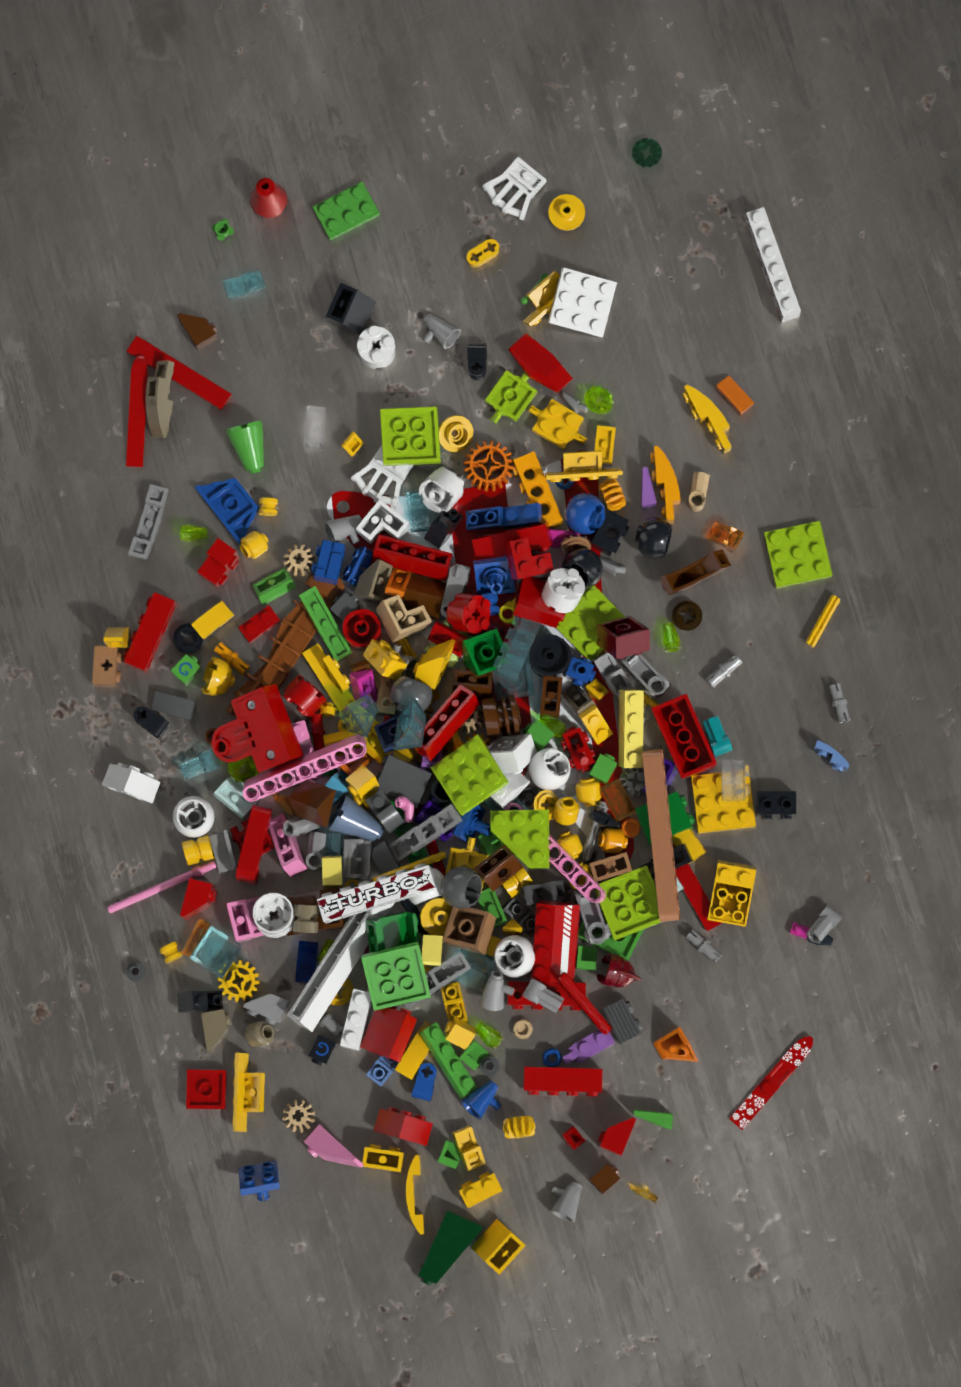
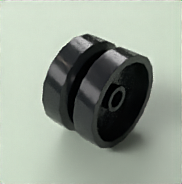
(545, 646)

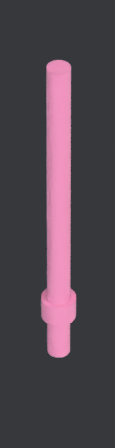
(196, 871)

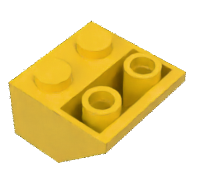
(498, 1246)

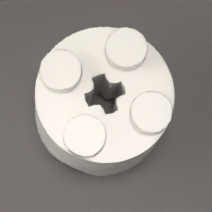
(376, 337)
(441, 490)
(563, 590)

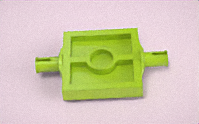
(510, 396)

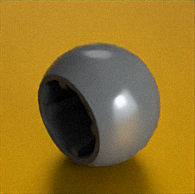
(406, 689)
(461, 887)

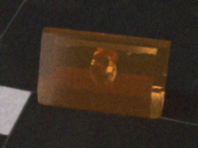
(617, 800)
(196, 936)

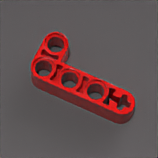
(253, 845)

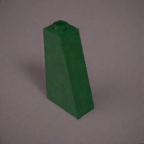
(450, 1242)

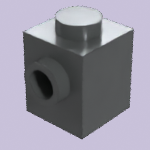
(344, 605)

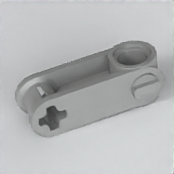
(456, 583)
(645, 675)
(592, 919)

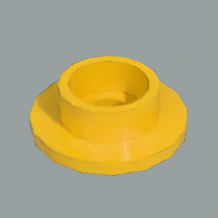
(563, 220)
(462, 436)
(430, 913)

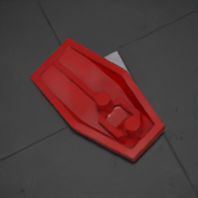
(540, 363)

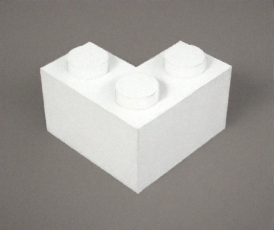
(379, 519)
(131, 782)

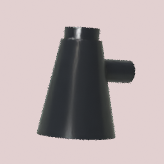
(438, 795)

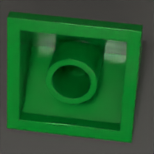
(481, 652)

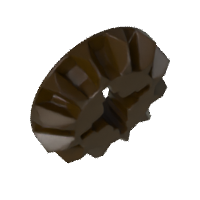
(695, 613)

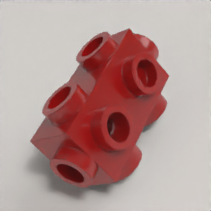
(581, 756)

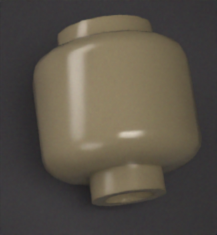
(259, 1034)

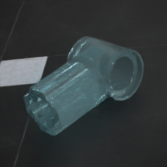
(204, 763)
(335, 845)

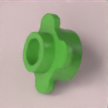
(222, 234)

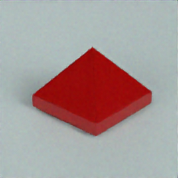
(573, 1138)

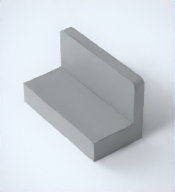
(223, 852)

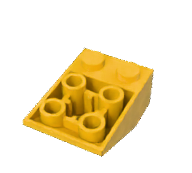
(732, 893)

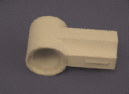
(698, 490)

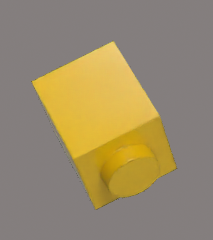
(459, 1033)

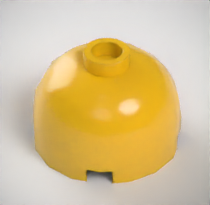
(217, 677)

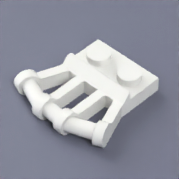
(524, 179)
(396, 473)

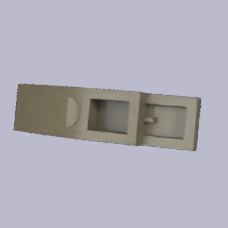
(157, 403)

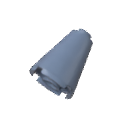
(355, 821)

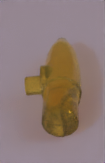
(644, 1193)

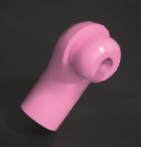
(407, 806)

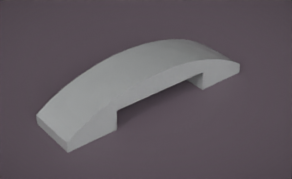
(149, 522)

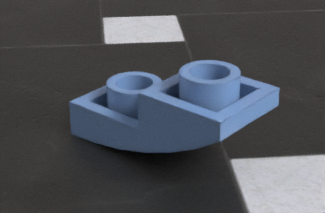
(837, 760)
(382, 1070)

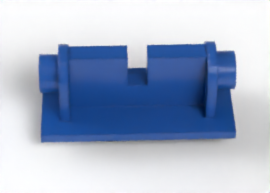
(360, 558)

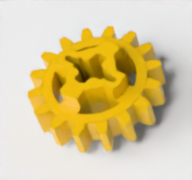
(247, 978)

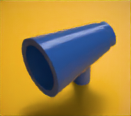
(479, 1100)

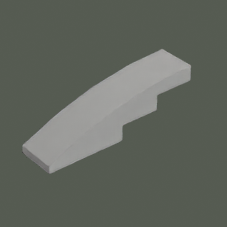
(614, 677)
(425, 833)
(444, 974)

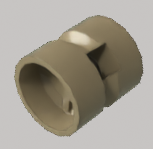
(306, 918)

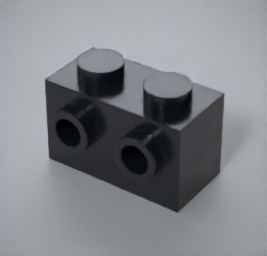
(776, 804)

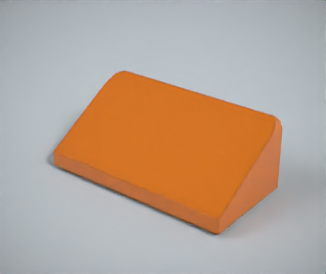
(734, 395)

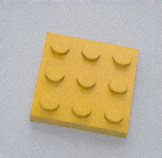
(719, 815)

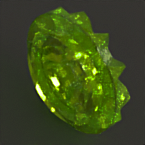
(591, 397)
(234, 771)

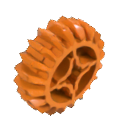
(481, 463)

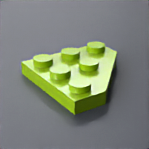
(524, 834)

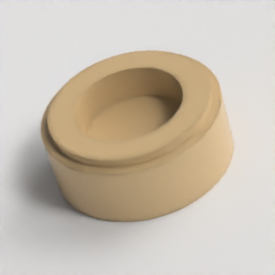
(522, 1029)

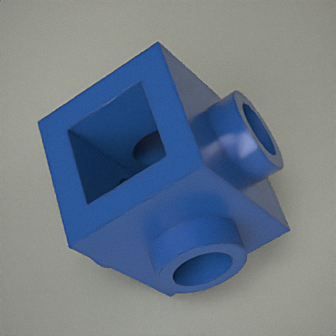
(577, 665)

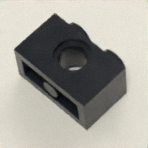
(612, 522)

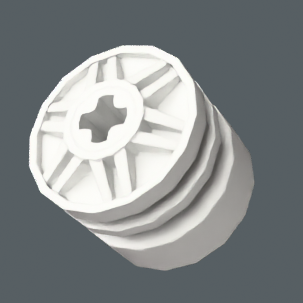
(272, 904)

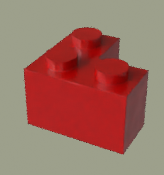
(219, 563)
(523, 563)
(403, 1125)

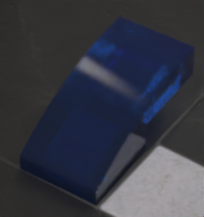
(306, 961)

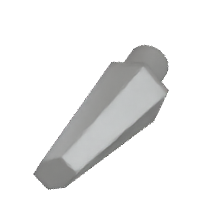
(574, 403)
(612, 567)

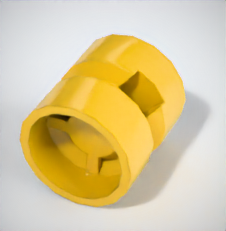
(198, 850)
(517, 881)

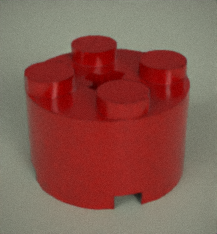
(469, 613)
(359, 619)
(304, 695)

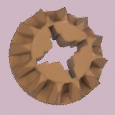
(568, 543)

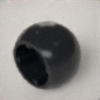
(654, 537)
(586, 563)

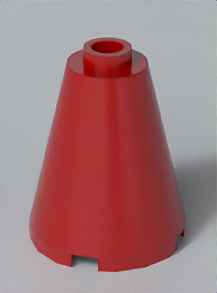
(268, 198)

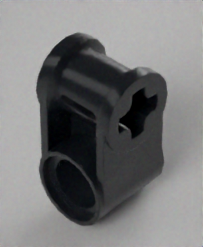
(477, 358)
(154, 723)

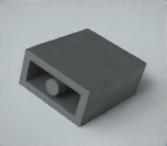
(404, 778)

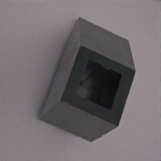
(443, 527)
(199, 1001)

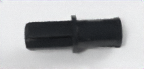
(604, 819)

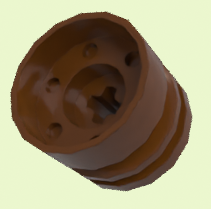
(501, 716)

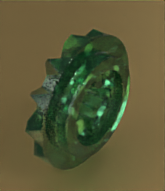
(642, 145)

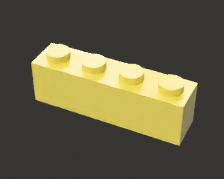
(631, 728)

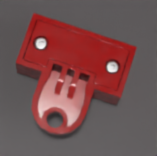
(259, 731)

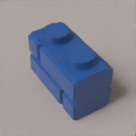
(329, 562)

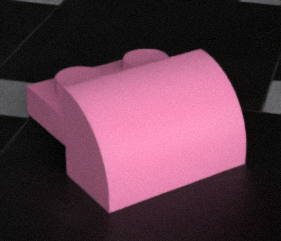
(242, 919)

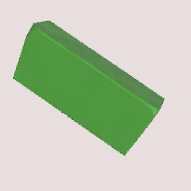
(274, 586)

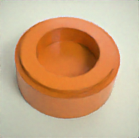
(630, 827)

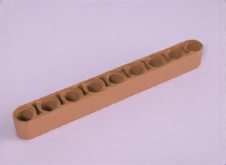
(661, 835)

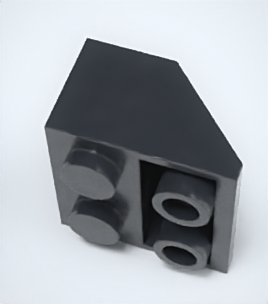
(350, 309)

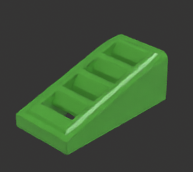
(658, 1118)

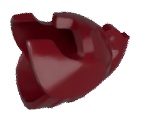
(619, 973)

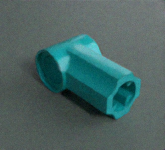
(718, 740)

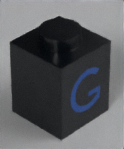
(322, 1050)

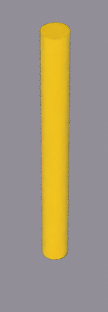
(428, 860)

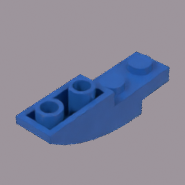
(503, 518)

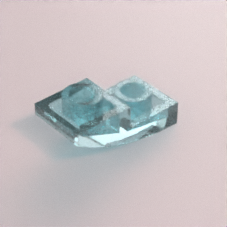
(244, 285)
(417, 512)

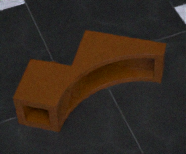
(695, 573)

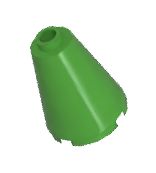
(248, 444)

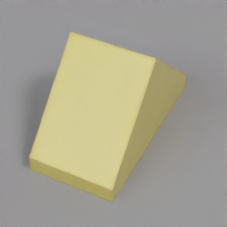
(332, 872)
(432, 950)

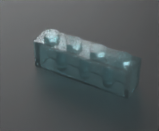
(516, 649)

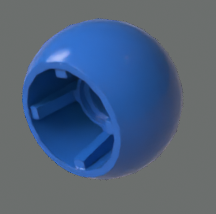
(585, 513)

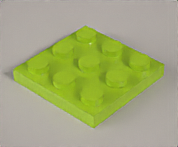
(410, 436)
(798, 554)
(581, 624)
(470, 775)
(630, 902)

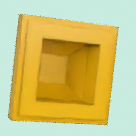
(352, 444)
(596, 689)
(512, 928)

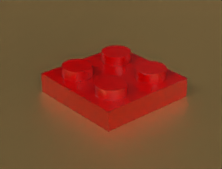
(206, 1089)

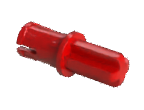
(317, 731)

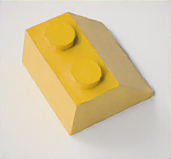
(434, 664)

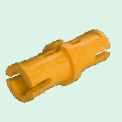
(232, 658)

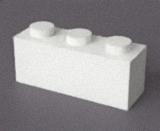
(356, 1020)

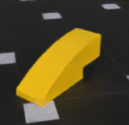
(117, 637)
(414, 1055)

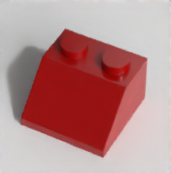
(197, 898)
(616, 1136)

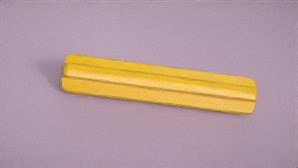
(822, 620)

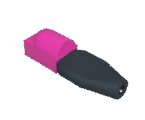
(801, 930)

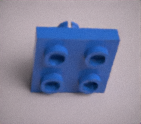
(493, 576)
(471, 824)
(259, 1179)

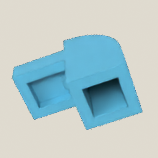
(339, 784)

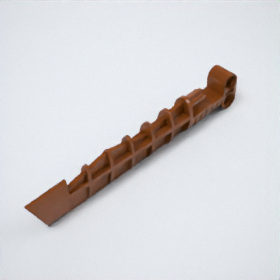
(291, 640)

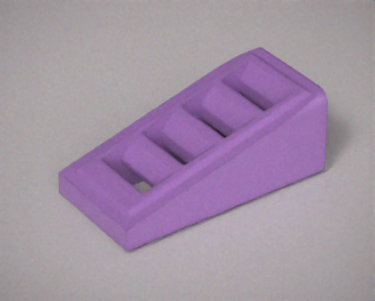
(647, 493)

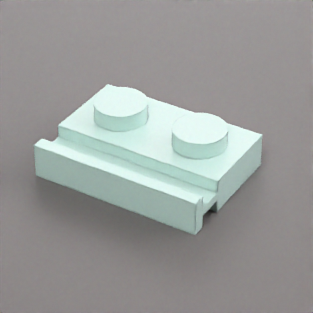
(231, 795)

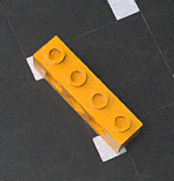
(530, 463)

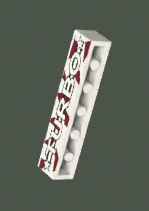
(772, 264)
(377, 894)

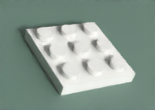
(582, 302)

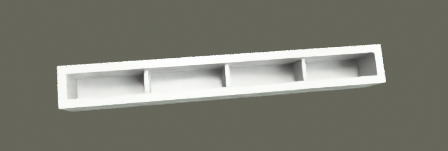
(334, 969)

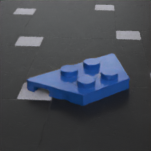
(230, 505)

